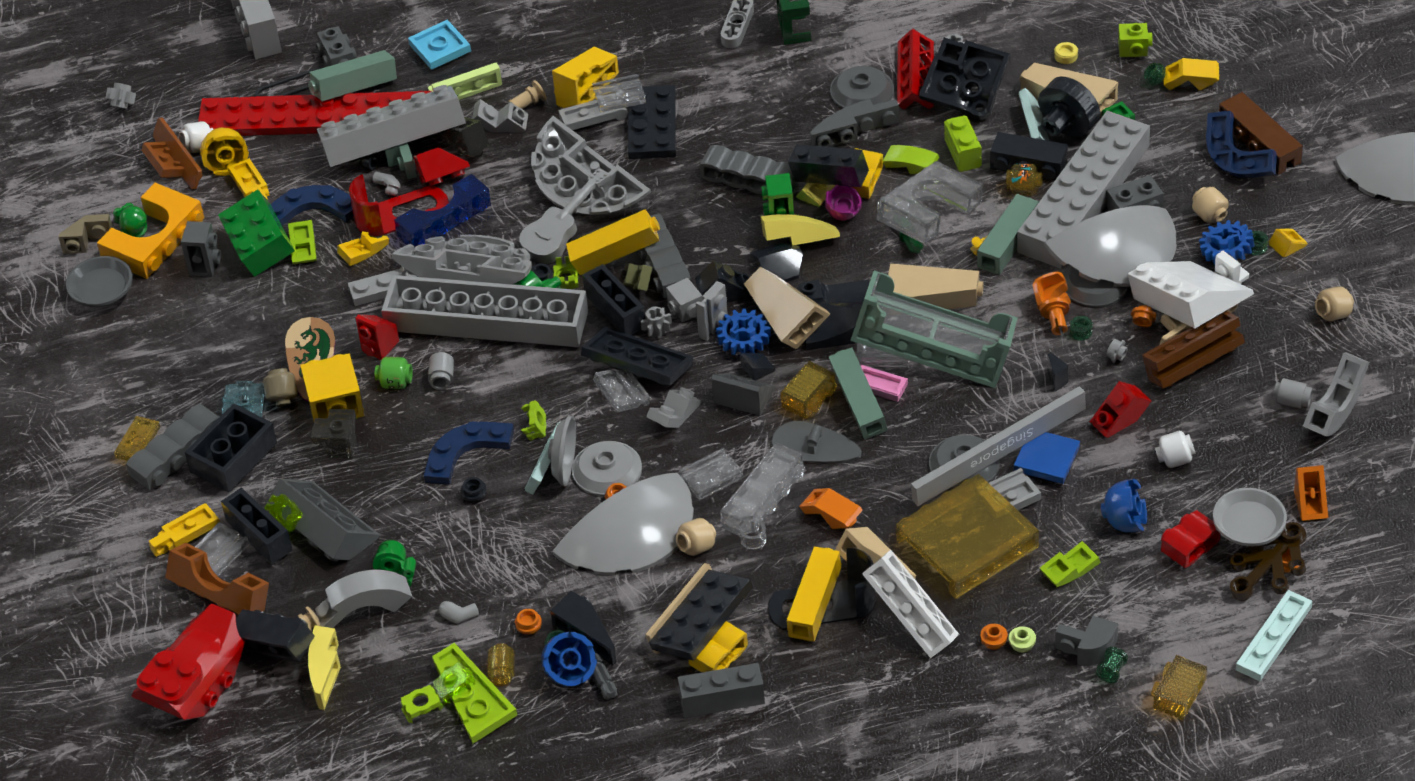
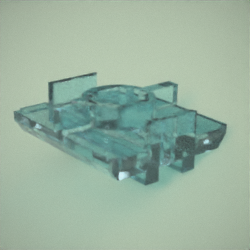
(245, 390)

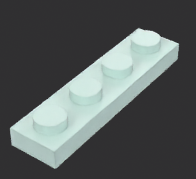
(1274, 635)

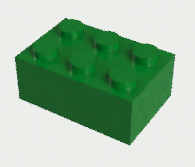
(256, 232)

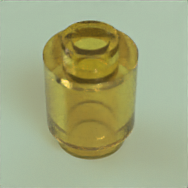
(501, 664)

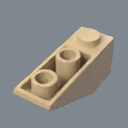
(865, 540)

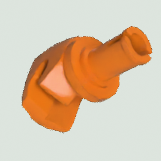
(1052, 299)

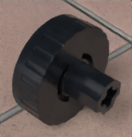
(1068, 108)

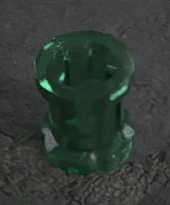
(1113, 662)

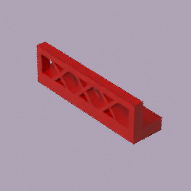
(910, 66)

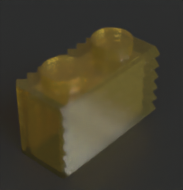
(808, 390)
(1179, 686)

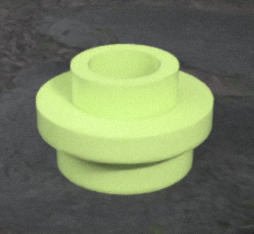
(1022, 639)

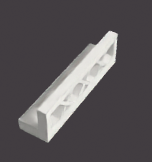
(910, 604)

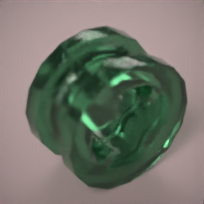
(1262, 247)
(1081, 334)

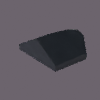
(780, 260)

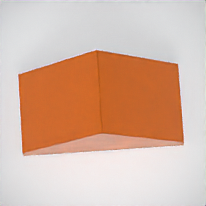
(1311, 492)

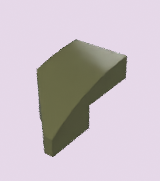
(637, 276)

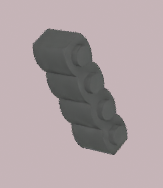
(740, 168)
(664, 260)
(167, 451)

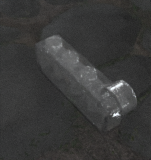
(761, 493)

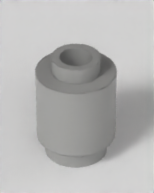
(440, 370)
(1293, 393)

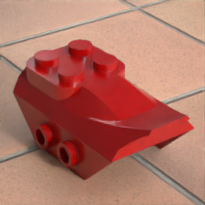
(195, 667)

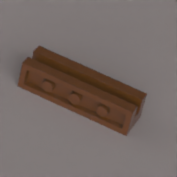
(1261, 132)
(1192, 349)

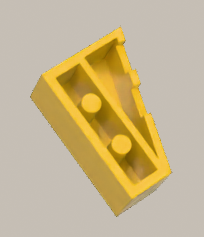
(575, 77)

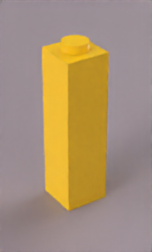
(613, 241)
(814, 594)

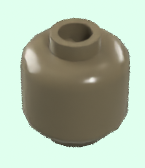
(280, 387)

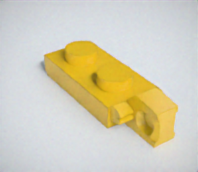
(248, 178)
(184, 529)

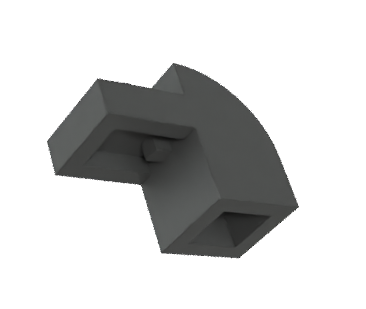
(1088, 644)

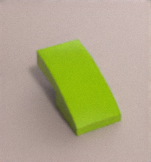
(911, 157)
(303, 242)
(1072, 565)

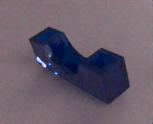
(468, 200)

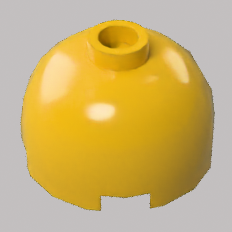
(222, 149)

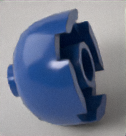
(1124, 507)
(568, 659)

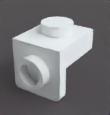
(1230, 268)

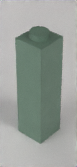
(352, 75)
(1002, 240)
(858, 393)

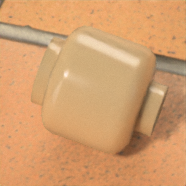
(1210, 204)
(1334, 303)
(695, 536)

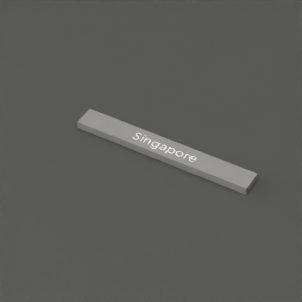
(998, 446)

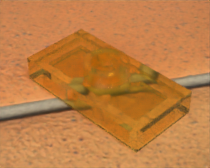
(137, 437)

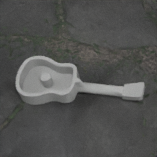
(549, 234)

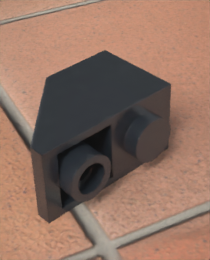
(724, 274)

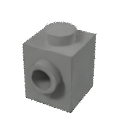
(682, 299)

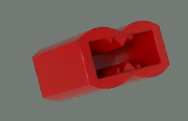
(1190, 538)

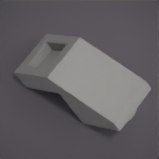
(508, 119)
(676, 408)

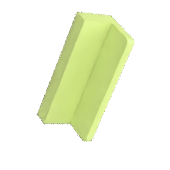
(473, 81)

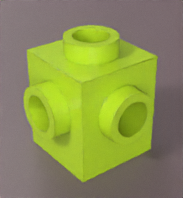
(1134, 40)

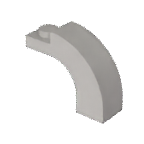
(1335, 406)
(360, 590)

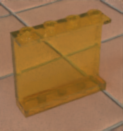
(969, 534)

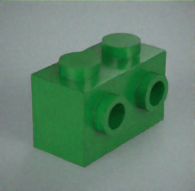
(778, 195)

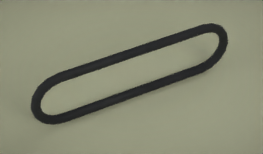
(285, 80)

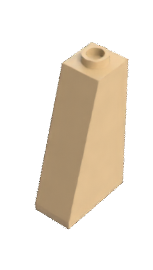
(1040, 75)
(937, 286)
(785, 308)

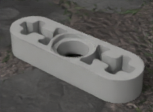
(739, 29)

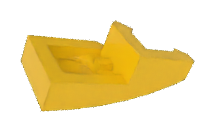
(361, 249)

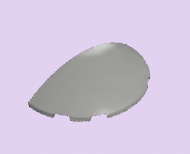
(566, 162)
(1383, 167)
(1116, 243)
(466, 259)
(630, 527)

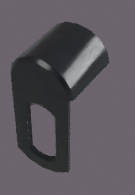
(850, 597)

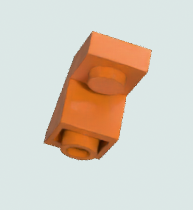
(834, 508)

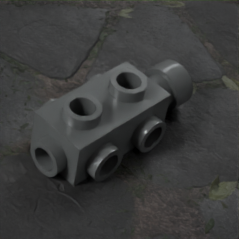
(334, 47)

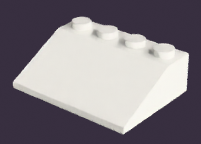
(1185, 290)

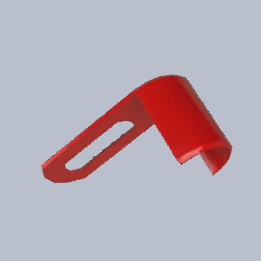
(378, 217)

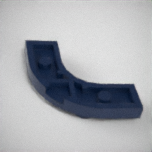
(1228, 157)
(313, 197)
(460, 440)

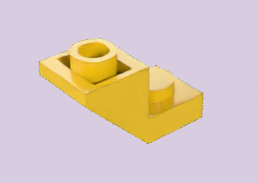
(1199, 72)

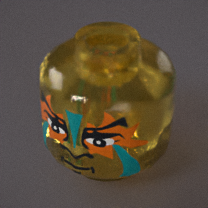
(1023, 179)

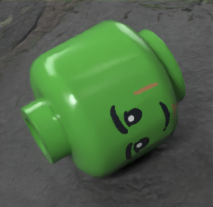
(394, 373)

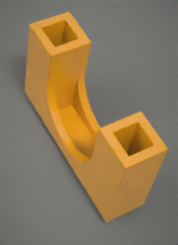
(148, 253)

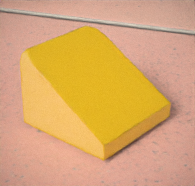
(1286, 242)

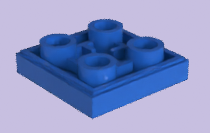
(1048, 457)

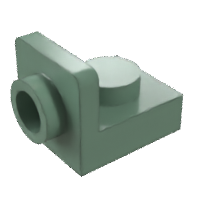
(401, 156)

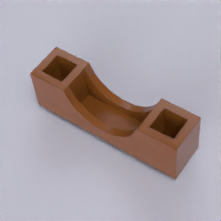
(190, 569)

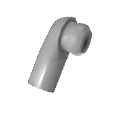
(391, 183)
(456, 613)

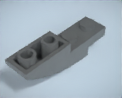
(854, 119)

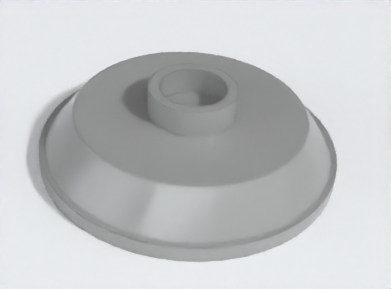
(562, 450)
(604, 465)
(1249, 516)

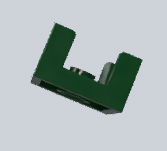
(791, 11)

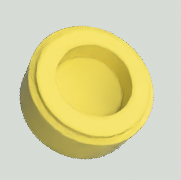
(1066, 53)

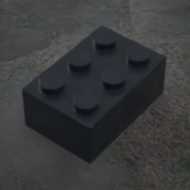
(231, 447)

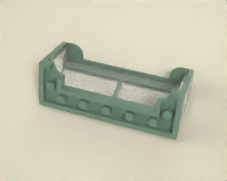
(933, 333)

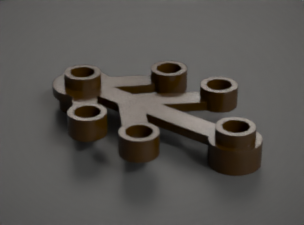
(1269, 559)

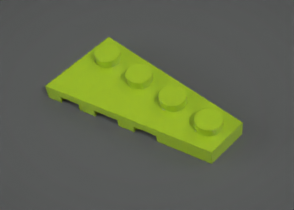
(478, 705)

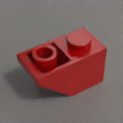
(438, 163)
(376, 335)
(1120, 409)

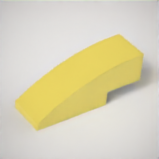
(797, 228)
(323, 663)

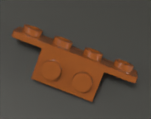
(170, 156)

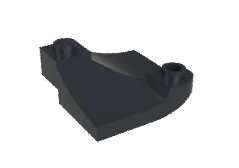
(965, 77)
(843, 304)

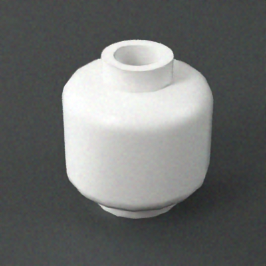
(193, 134)
(1175, 449)

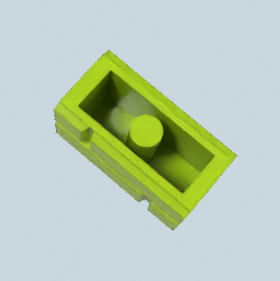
(963, 143)

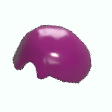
(843, 202)

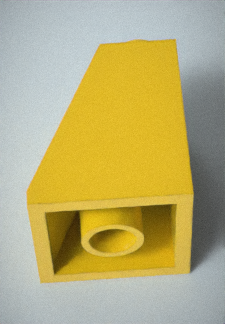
(332, 385)

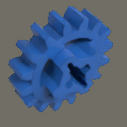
(1227, 237)
(743, 332)

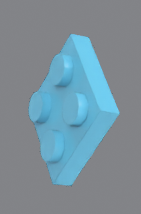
(439, 44)

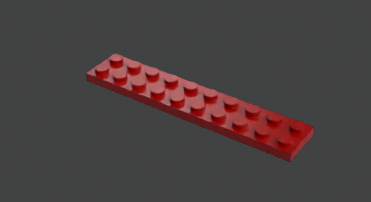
(289, 113)

